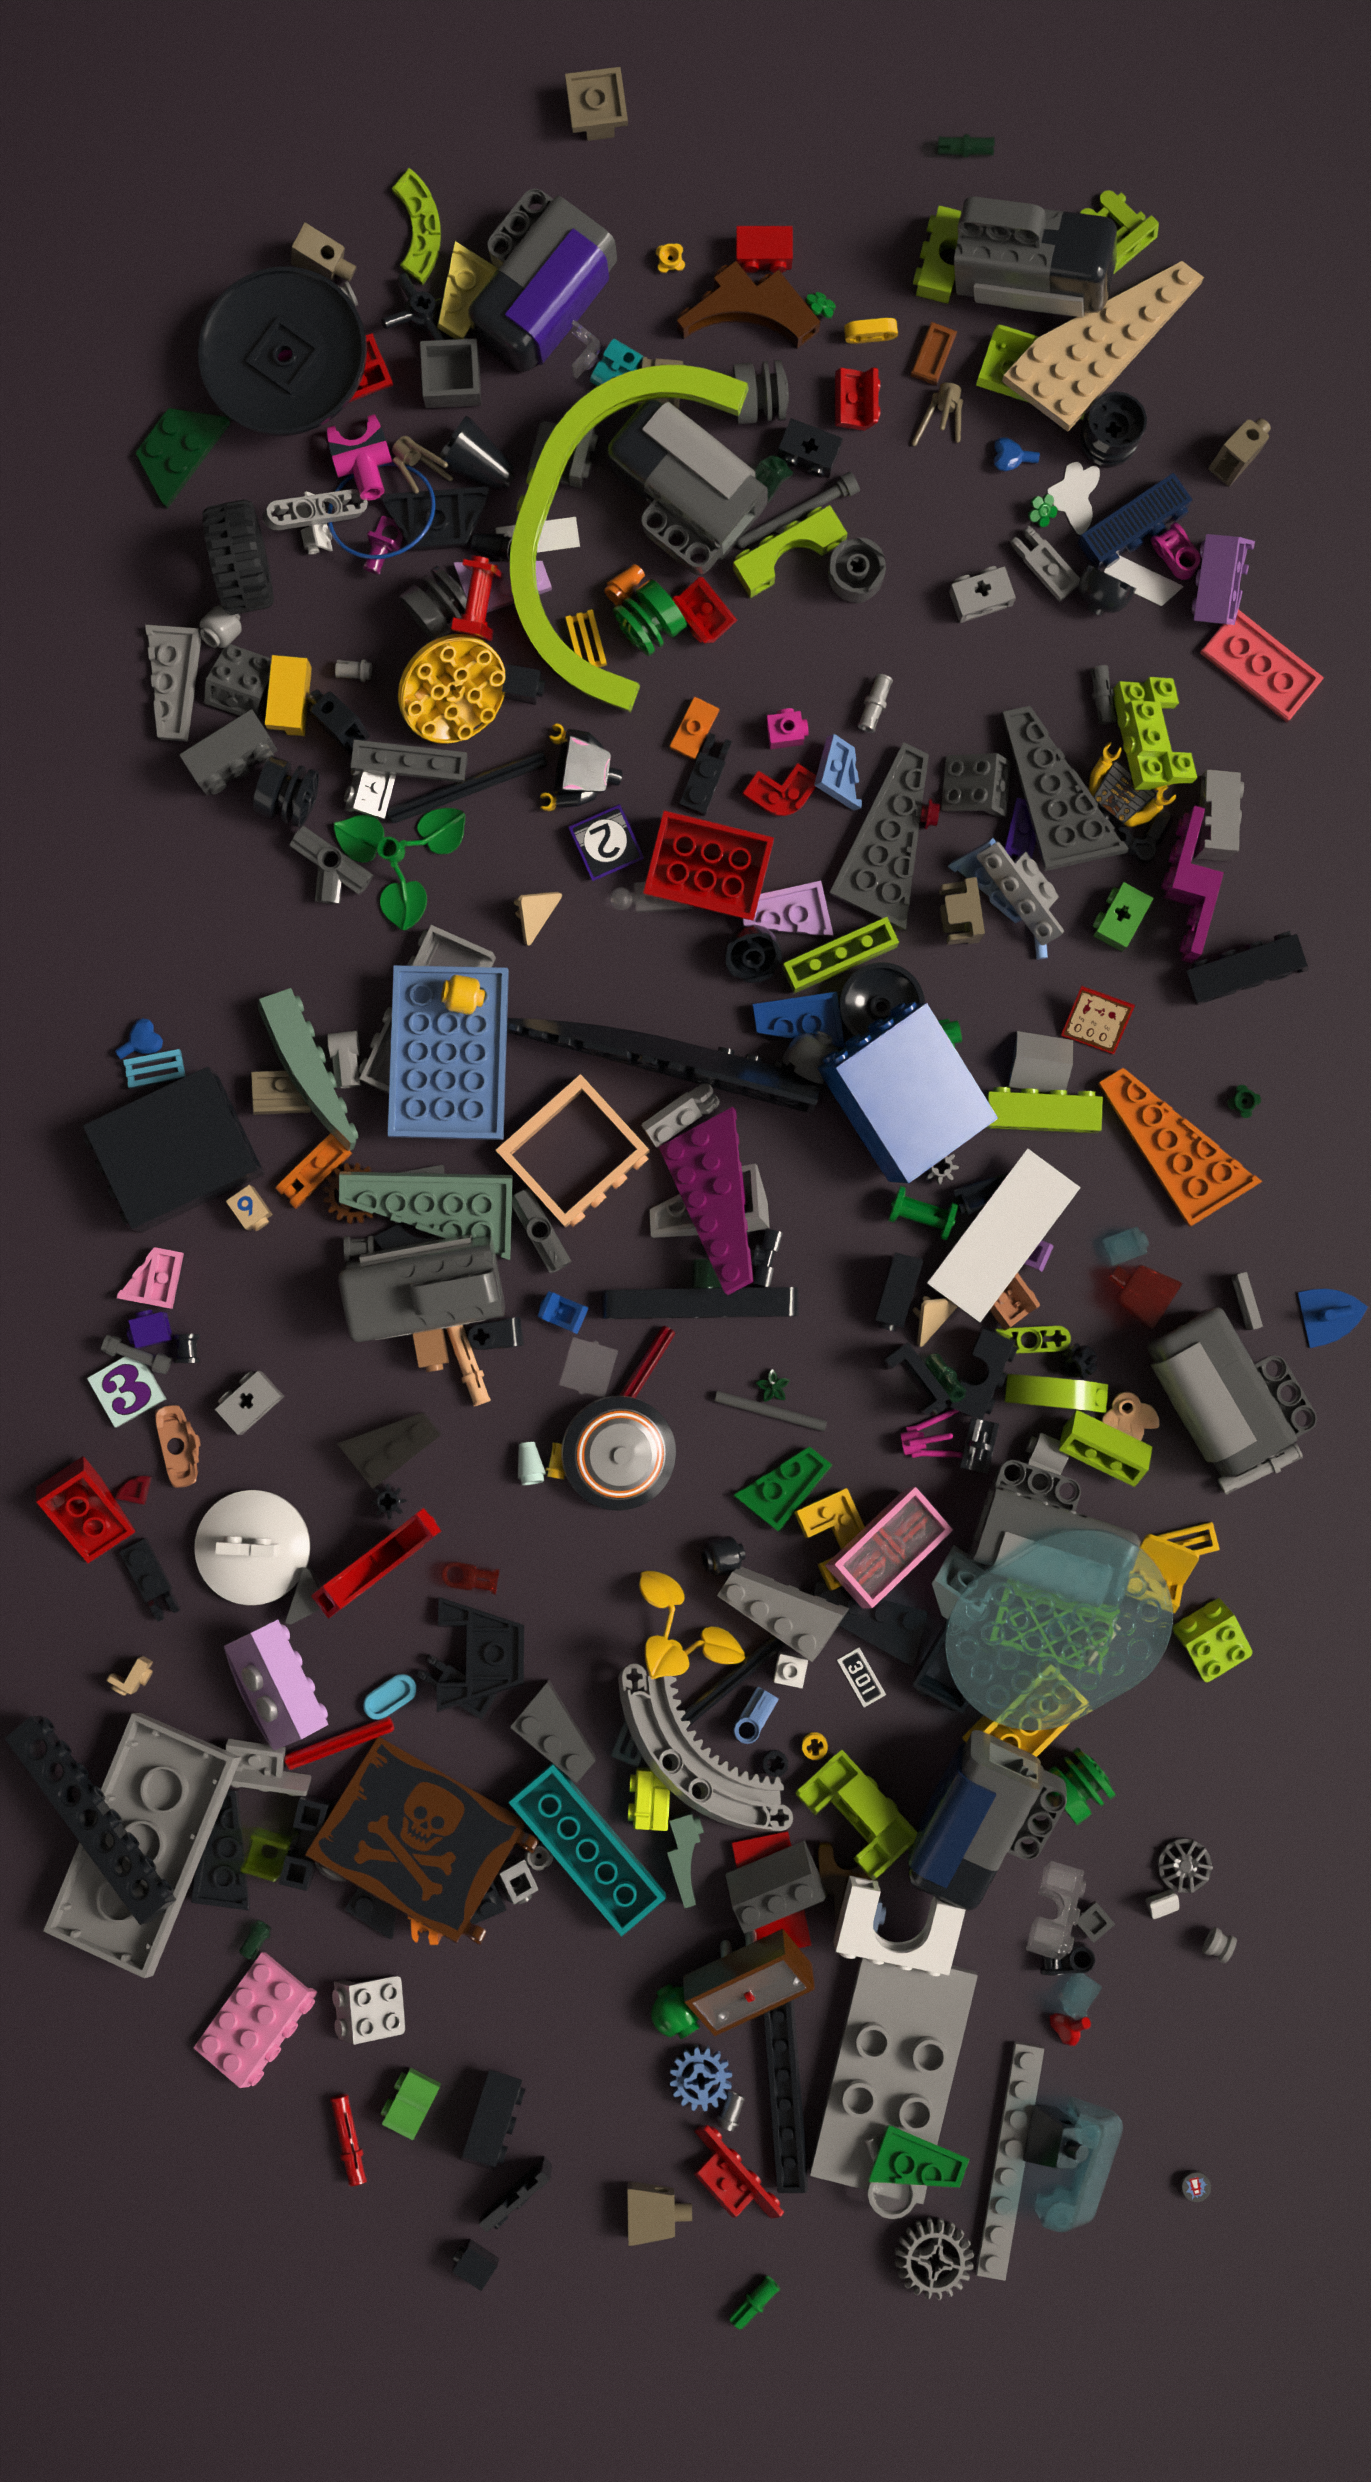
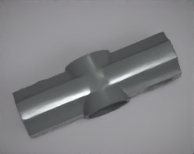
(549, 1246)

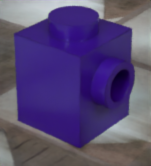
(149, 1329)

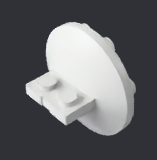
(252, 1547)

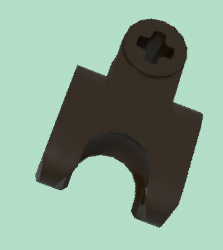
(836, 1876)

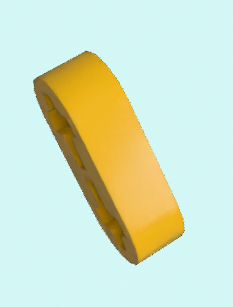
(871, 330)

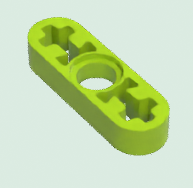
(1049, 1331)

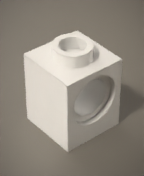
(790, 1669)

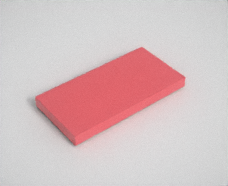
(1262, 666)

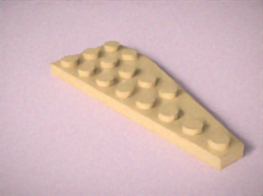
(1083, 357)

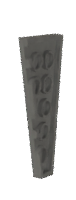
(1059, 804)
(883, 855)

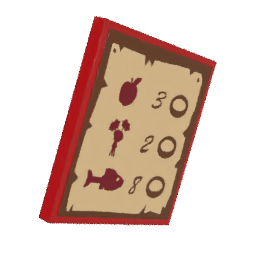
(1097, 1020)

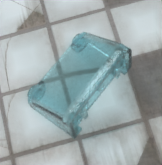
(1076, 2207)

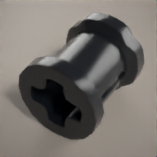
(187, 1348)

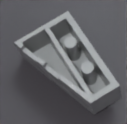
(1222, 816)

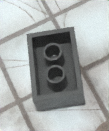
(229, 753)

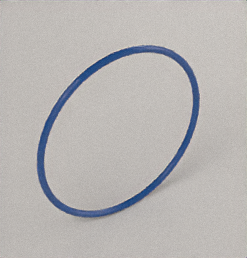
(383, 556)

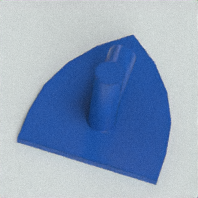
(1329, 1315)

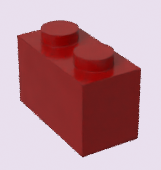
(764, 248)

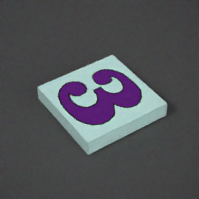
(126, 1390)

